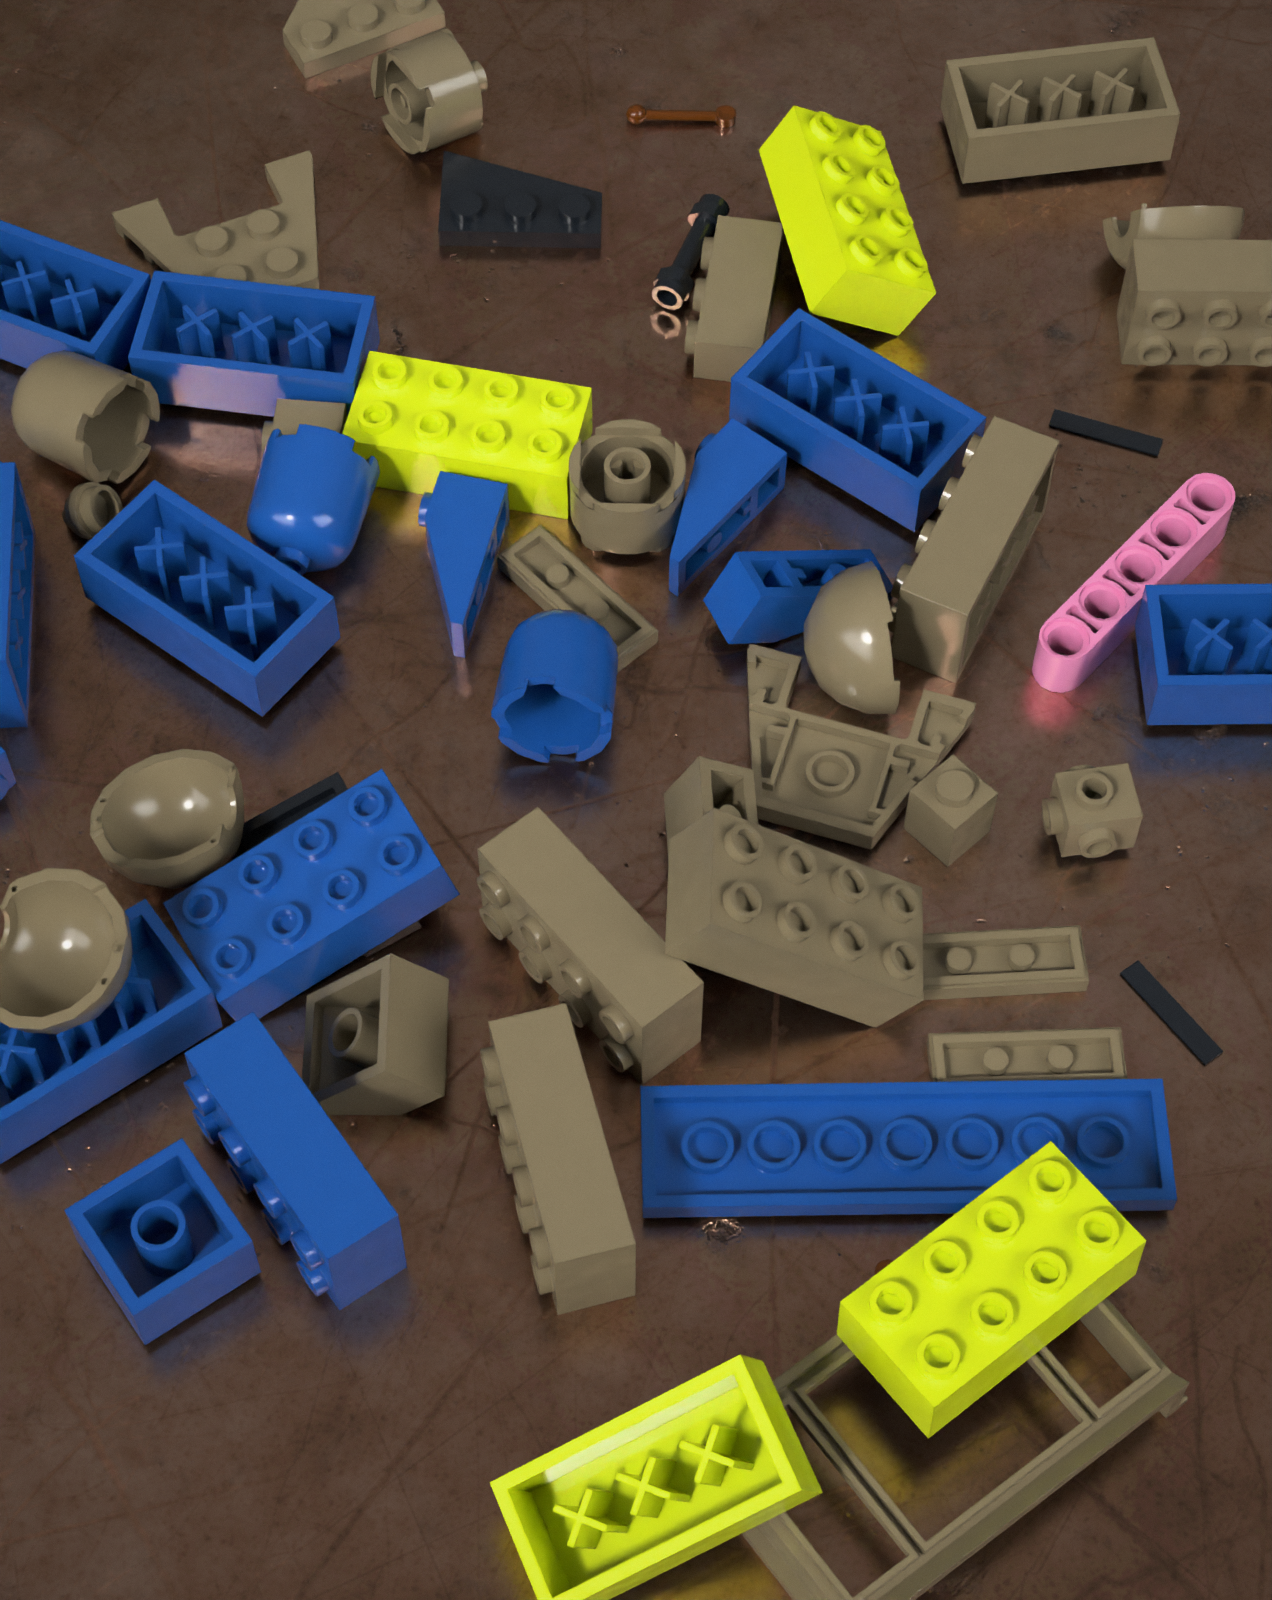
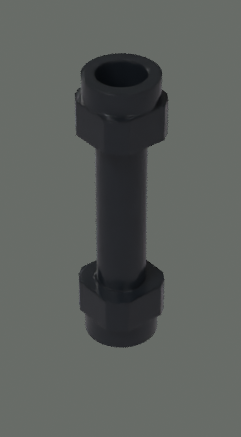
(674, 282)

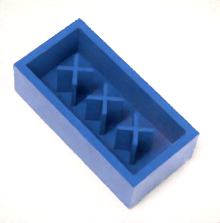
(65, 300)
(251, 343)
(854, 418)
(208, 597)
(16, 598)
(1206, 653)
(310, 899)
(151, 1020)
(295, 1162)

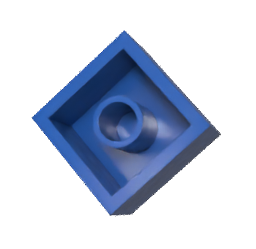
(163, 1241)

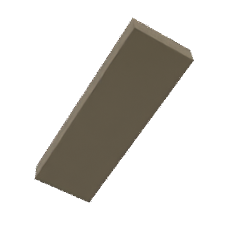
(562, 581)
(1004, 962)
(1027, 1055)

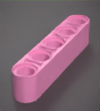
(1156, 554)

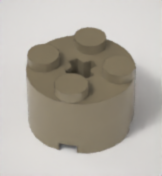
(429, 91)
(627, 488)

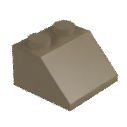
(377, 1039)

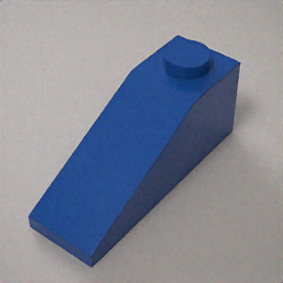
(728, 487)
(464, 536)
(772, 592)

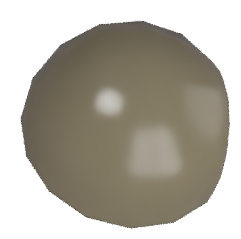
(1171, 223)
(851, 642)
(170, 818)
(61, 950)

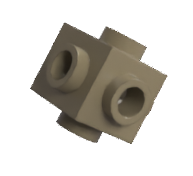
(1092, 810)

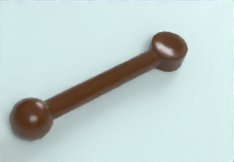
(723, 116)

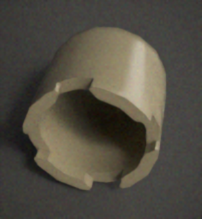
(85, 415)

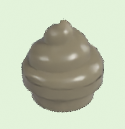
(90, 508)

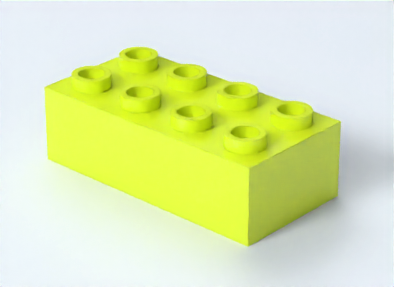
(846, 221)
(472, 424)
(989, 1288)
(656, 1485)

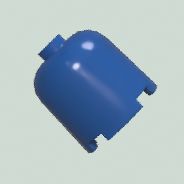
(310, 498)
(557, 687)

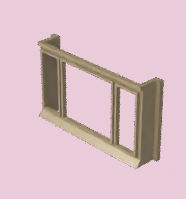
(927, 1562)

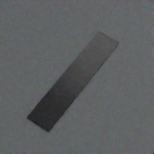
(1106, 432)
(1171, 1012)

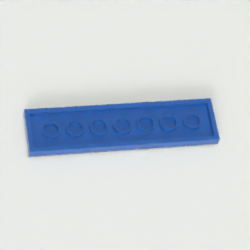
(893, 1144)

